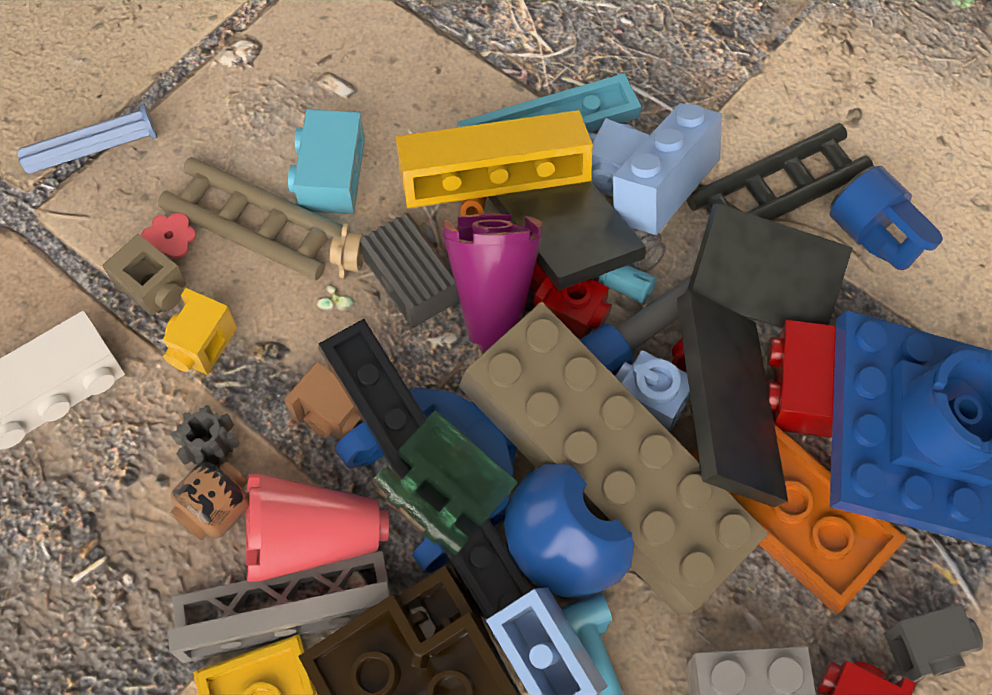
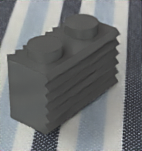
(410, 268)

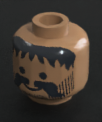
(210, 499)

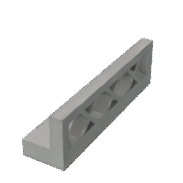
(284, 619)

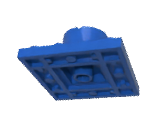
(912, 428)

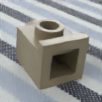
(146, 275)

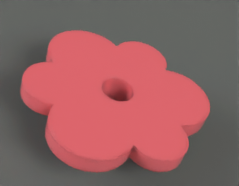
(170, 234)

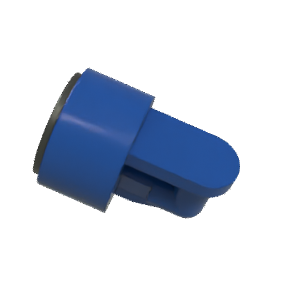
(871, 205)

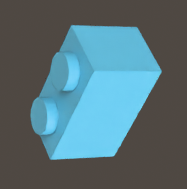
(328, 161)

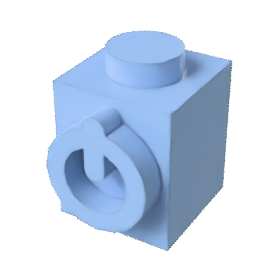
(610, 150)
(657, 387)

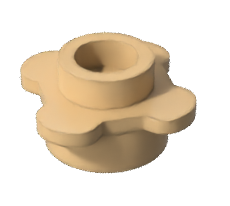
(346, 251)

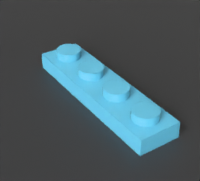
(598, 100)

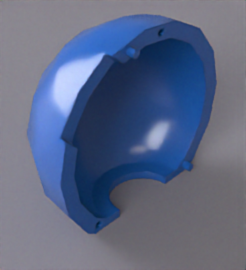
(558, 537)

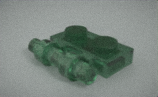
(455, 469)

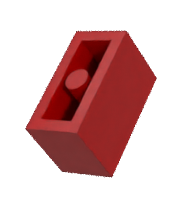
(803, 378)

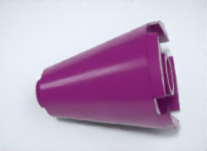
(492, 271)

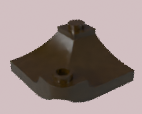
(412, 645)

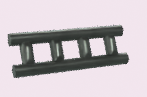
(789, 159)

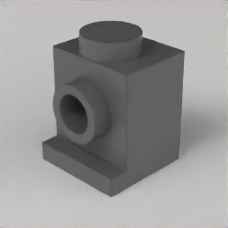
(933, 643)

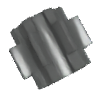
(198, 426)

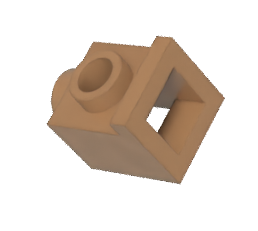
(322, 404)

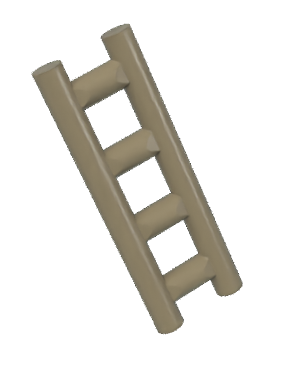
(263, 240)

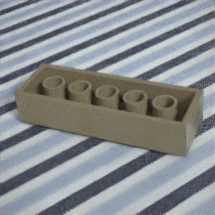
(573, 411)

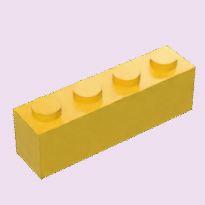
(494, 158)

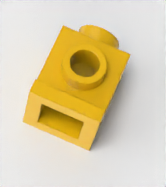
(198, 333)

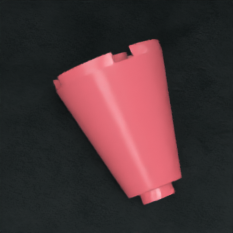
(306, 527)

